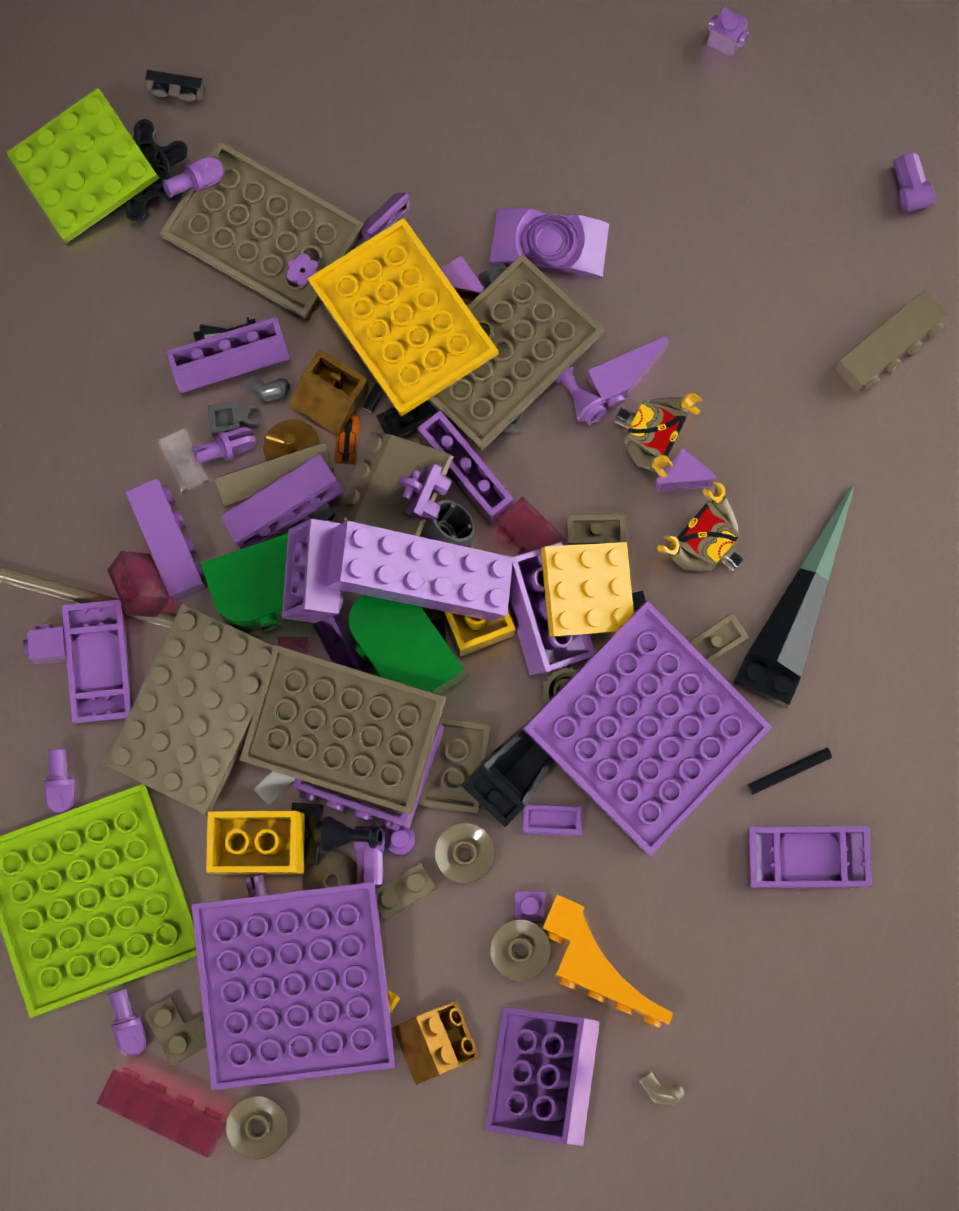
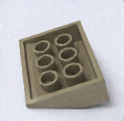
(374, 490)

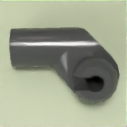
(269, 391)

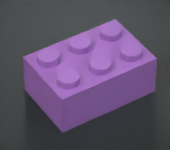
(307, 571)

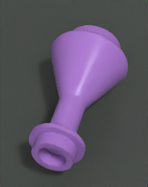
(588, 405)

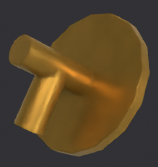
(288, 437)

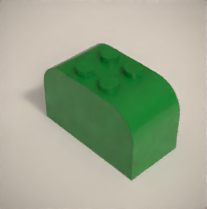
(250, 585)
(403, 645)

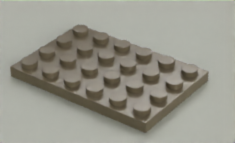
(256, 225)
(537, 340)
(193, 710)
(343, 729)

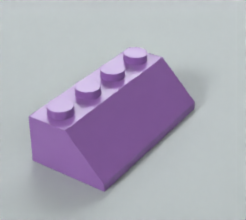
(530, 619)

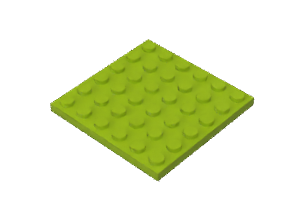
(91, 901)

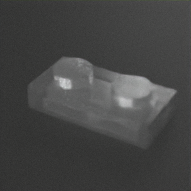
(180, 457)

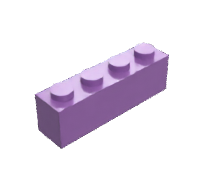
(228, 354)
(467, 468)
(282, 503)
(166, 540)

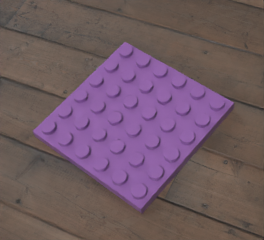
(647, 728)
(293, 986)

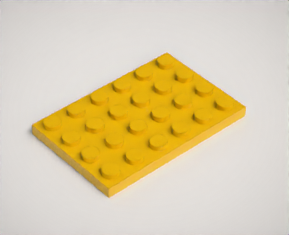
(403, 316)

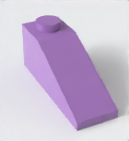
(619, 376)

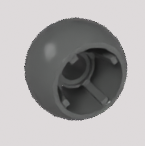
(451, 525)

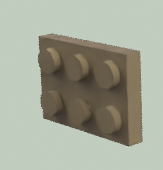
(456, 758)

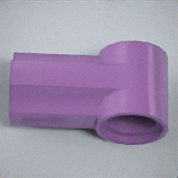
(915, 190)
(369, 860)

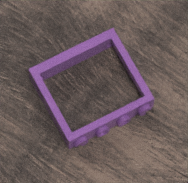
(364, 810)

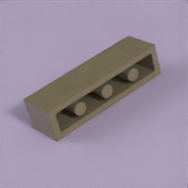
(891, 342)

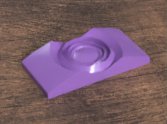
(550, 241)
(97, 661)
(810, 857)

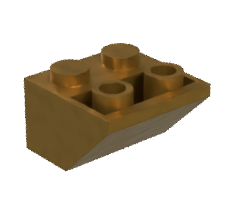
(329, 392)
(436, 1042)

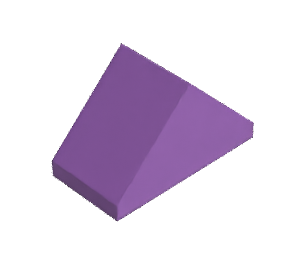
(462, 279)
(685, 474)

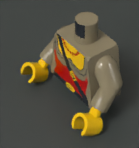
(656, 429)
(707, 536)

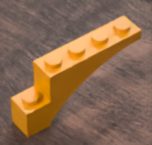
(588, 968)

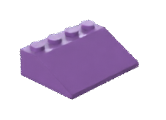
(542, 1076)

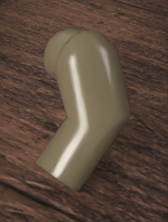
(661, 1094)

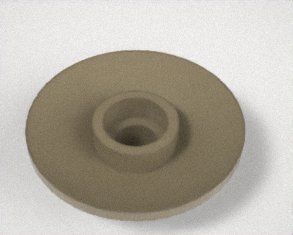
(464, 837)
(330, 864)
(504, 950)
(240, 1131)

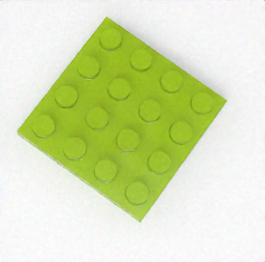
(82, 165)

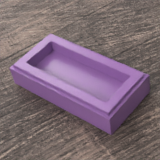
(552, 820)

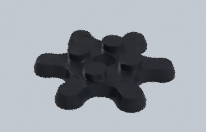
(162, 161)

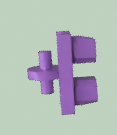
(420, 489)

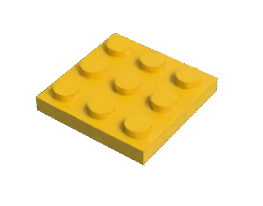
(587, 588)

